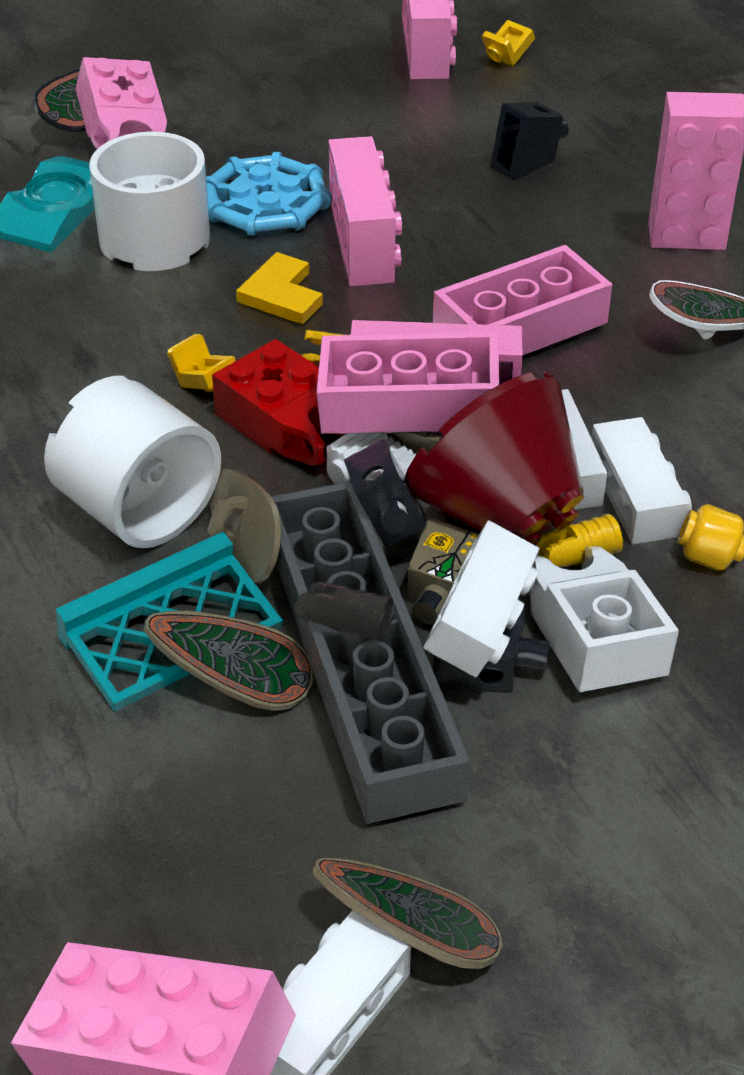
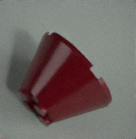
(505, 461)

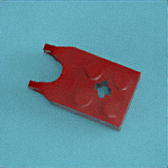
(273, 401)

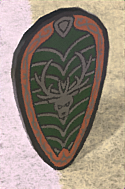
(58, 103)

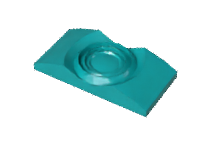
(49, 204)

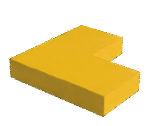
(277, 291)

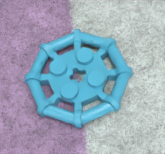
(264, 196)

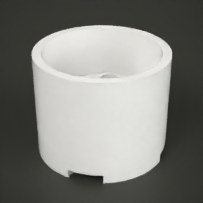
(150, 199)
(133, 461)

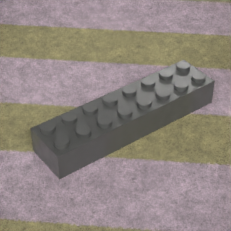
(376, 693)

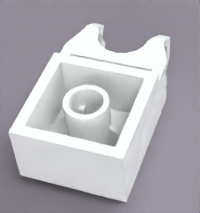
(602, 621)

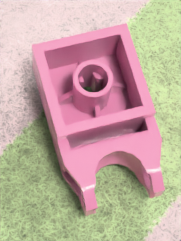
(118, 98)

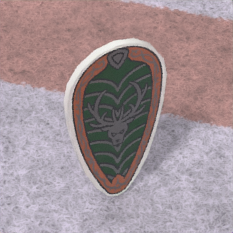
(699, 306)

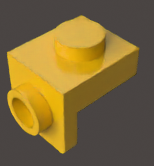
(508, 42)
(195, 364)

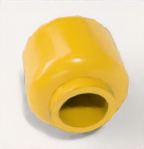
(712, 537)

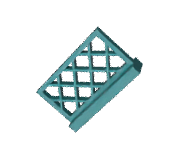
(143, 595)

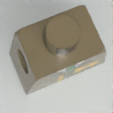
(436, 566)

